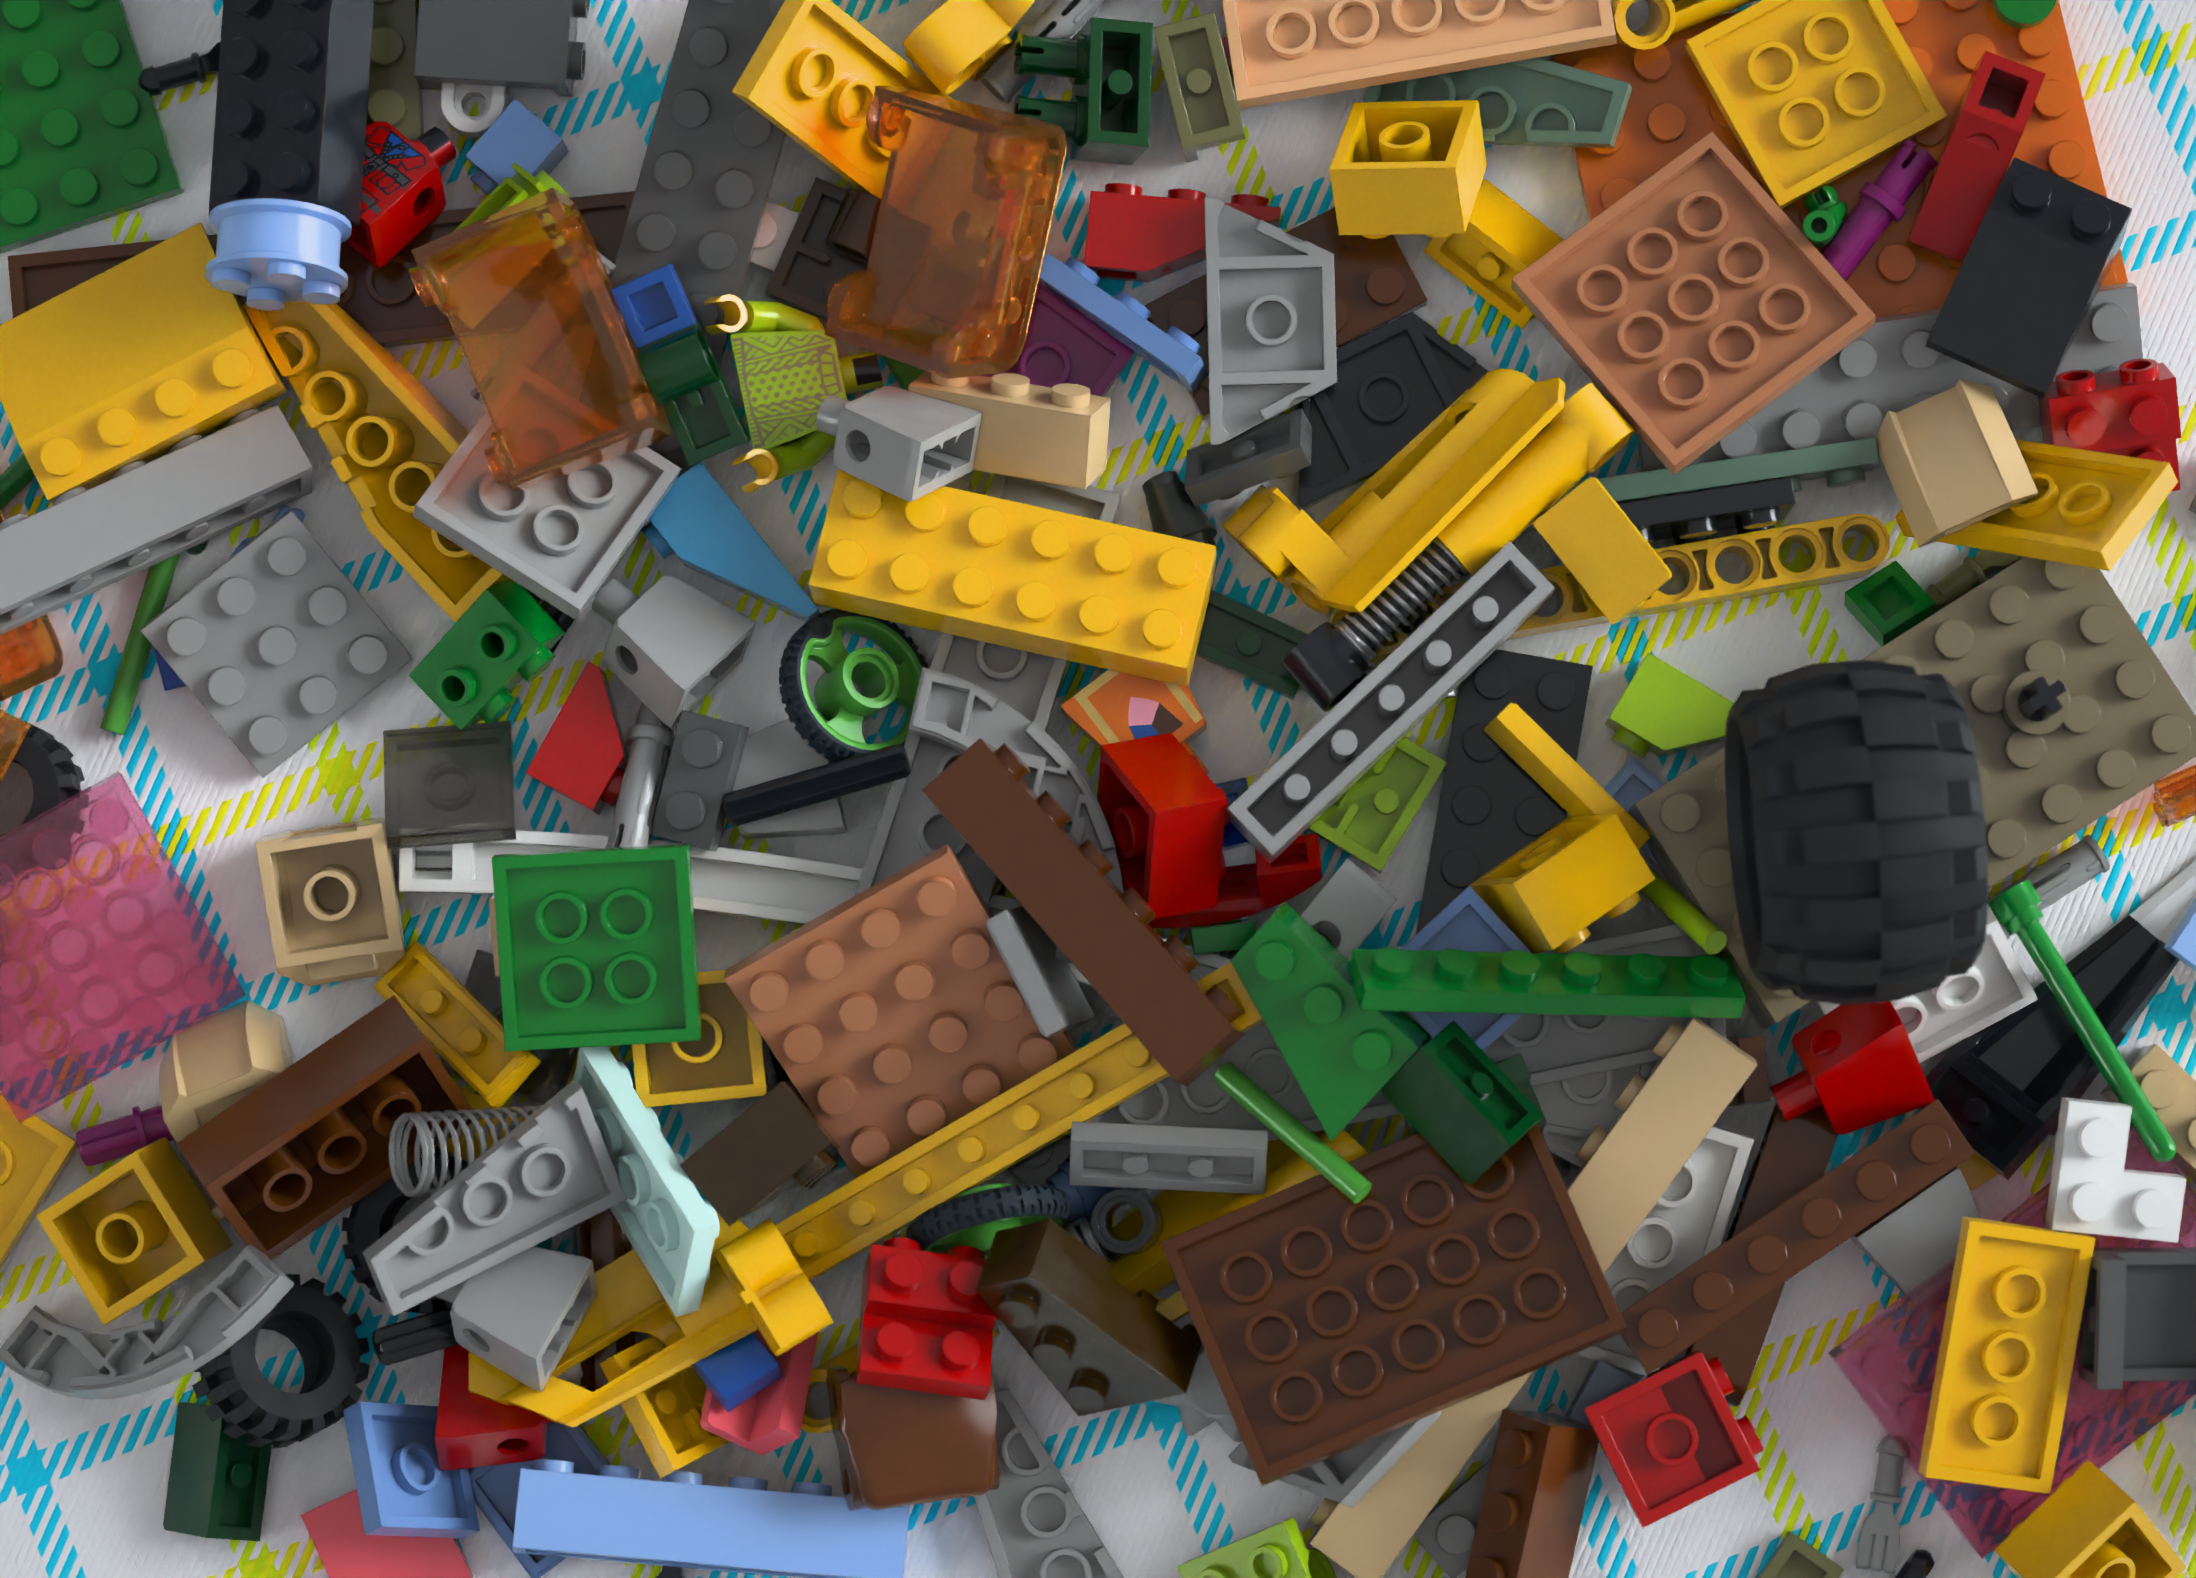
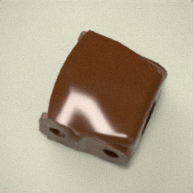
(910, 1444)

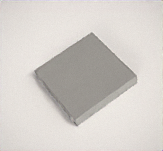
(1043, 982)

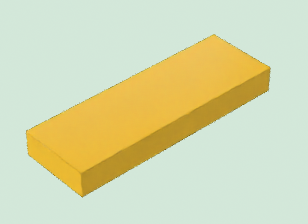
(1556, 769)
(457, 1024)

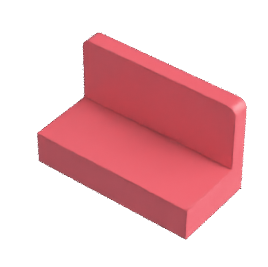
(774, 1413)

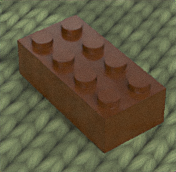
(320, 1130)

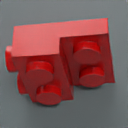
(2116, 412)
(925, 1321)
(1674, 1437)

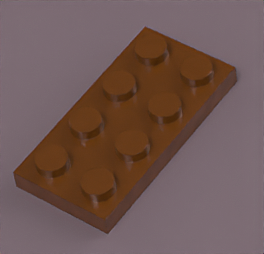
(1370, 291)

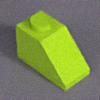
(1667, 712)

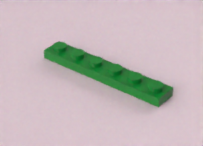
(1545, 983)

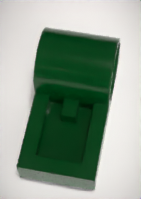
(693, 393)

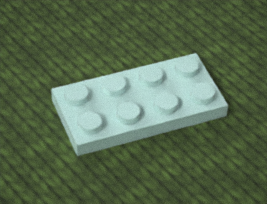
(663, 1209)

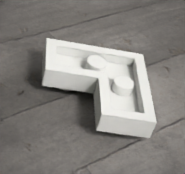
(2092, 1188)

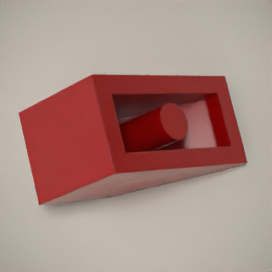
(585, 746)

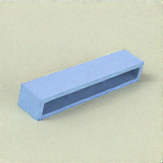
(704, 1525)

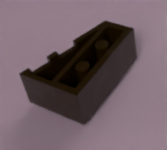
(763, 1155)
(1082, 1324)

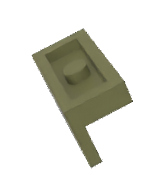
(1199, 84)

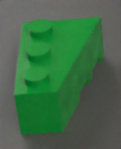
(1316, 1020)

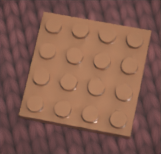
(1693, 302)
(895, 1011)

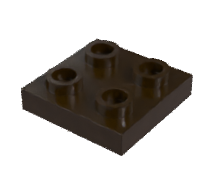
(824, 246)

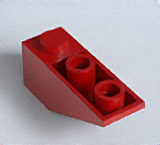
(1975, 155)
(1152, 235)

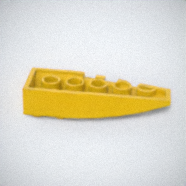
(383, 439)

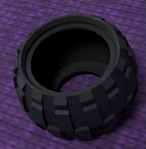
(1856, 832)

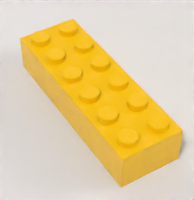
(1016, 577)

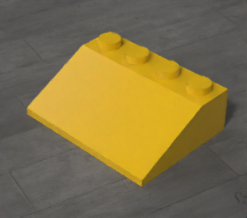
(130, 366)

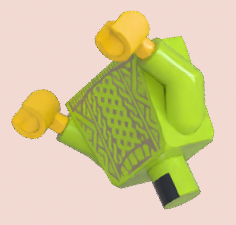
(783, 379)

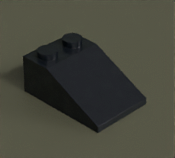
(2029, 277)

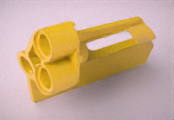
(1403, 504)
(749, 1289)

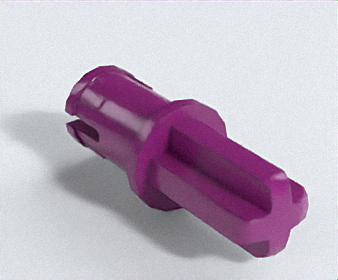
(121, 1135)

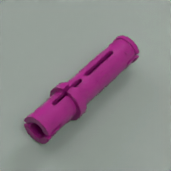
(1879, 206)

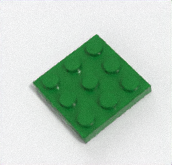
(597, 947)

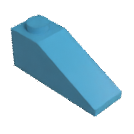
(718, 541)

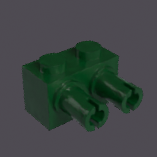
(1110, 87)

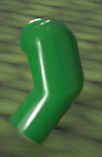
(1824, 216)

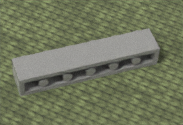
(148, 514)
(1389, 702)

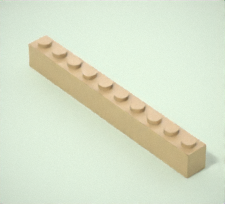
(1612, 1195)

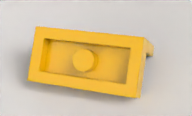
(1494, 249)
(1603, 550)

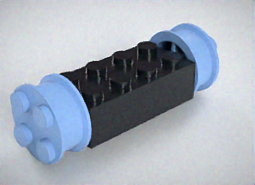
(288, 147)

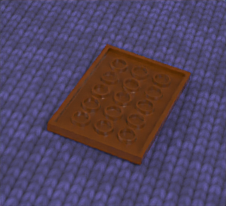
(1391, 1307)

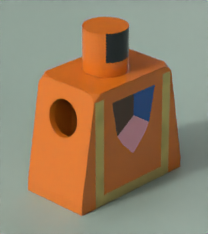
(1134, 707)

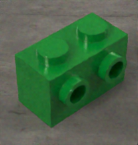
(488, 655)

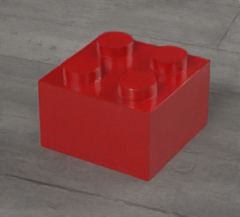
(1164, 823)

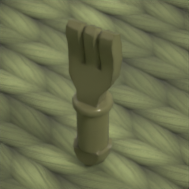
(1968, 575)

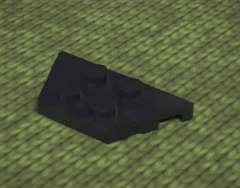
(1382, 399)

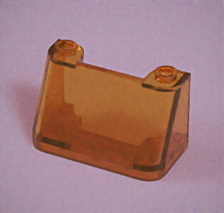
(952, 235)
(541, 340)

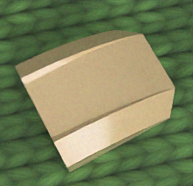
(1953, 461)
(332, 901)
(220, 1064)

